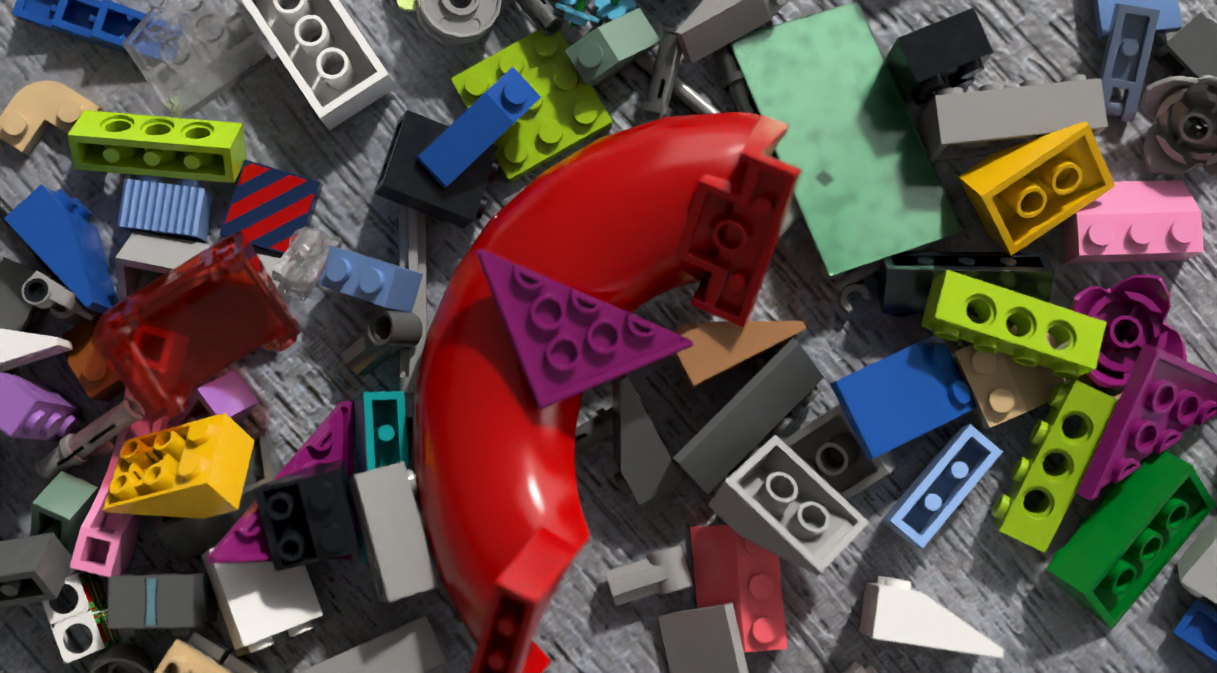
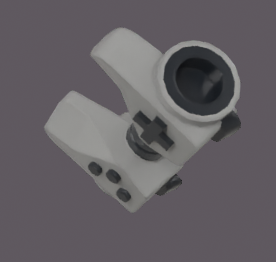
(47, 292)

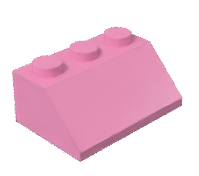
(1136, 225)

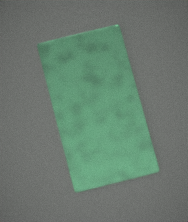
(861, 160)

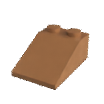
(726, 346)

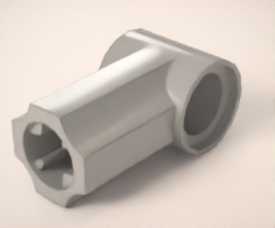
(658, 573)

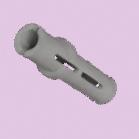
(76, 448)

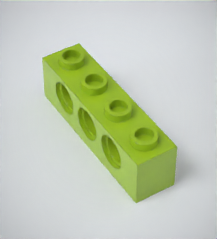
(157, 146)
(1076, 334)
(1039, 524)

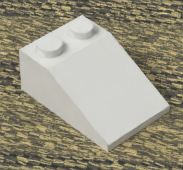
(910, 617)

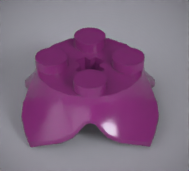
(1141, 308)

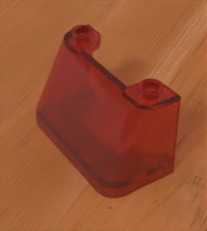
(194, 325)

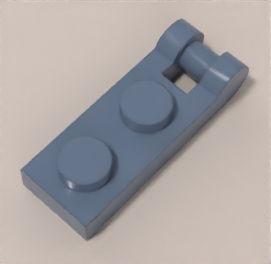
(1127, 58)

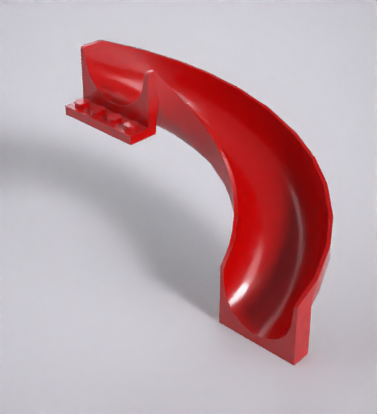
(623, 226)

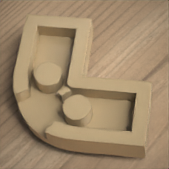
(38, 106)

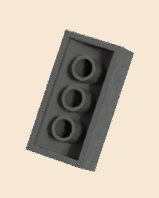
(749, 416)

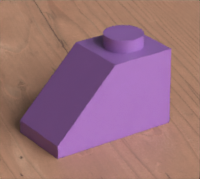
(223, 395)

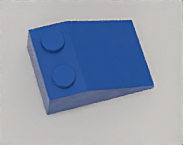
(67, 243)
(903, 396)

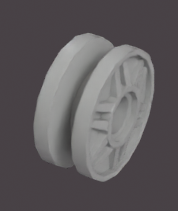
(456, 25)

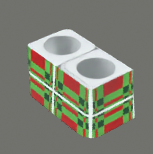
(90, 595)

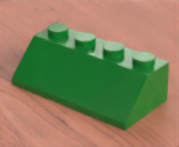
(1131, 536)

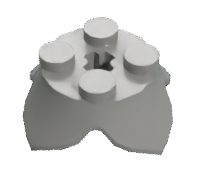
(1175, 140)

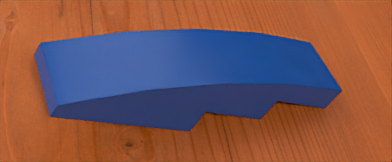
(88, 20)

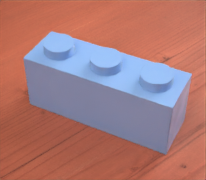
(942, 486)

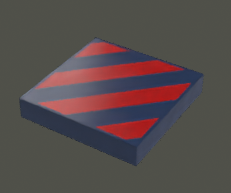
(270, 206)

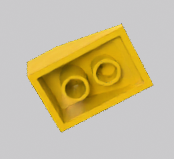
(1037, 185)

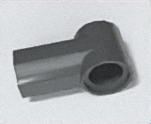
(384, 336)

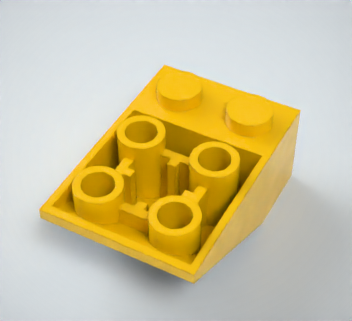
(182, 470)

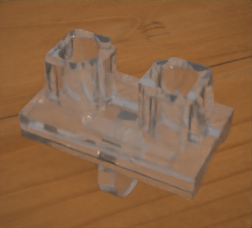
(303, 262)

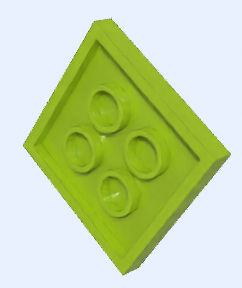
(558, 121)

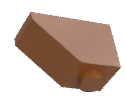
(89, 365)

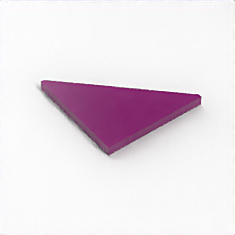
(568, 337)
(1152, 412)
(329, 443)

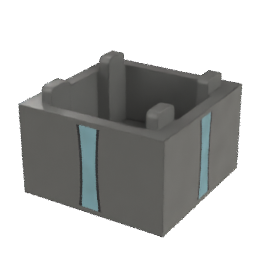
(161, 601)

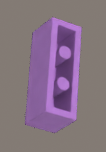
(35, 409)

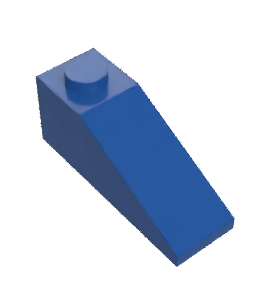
(478, 127)

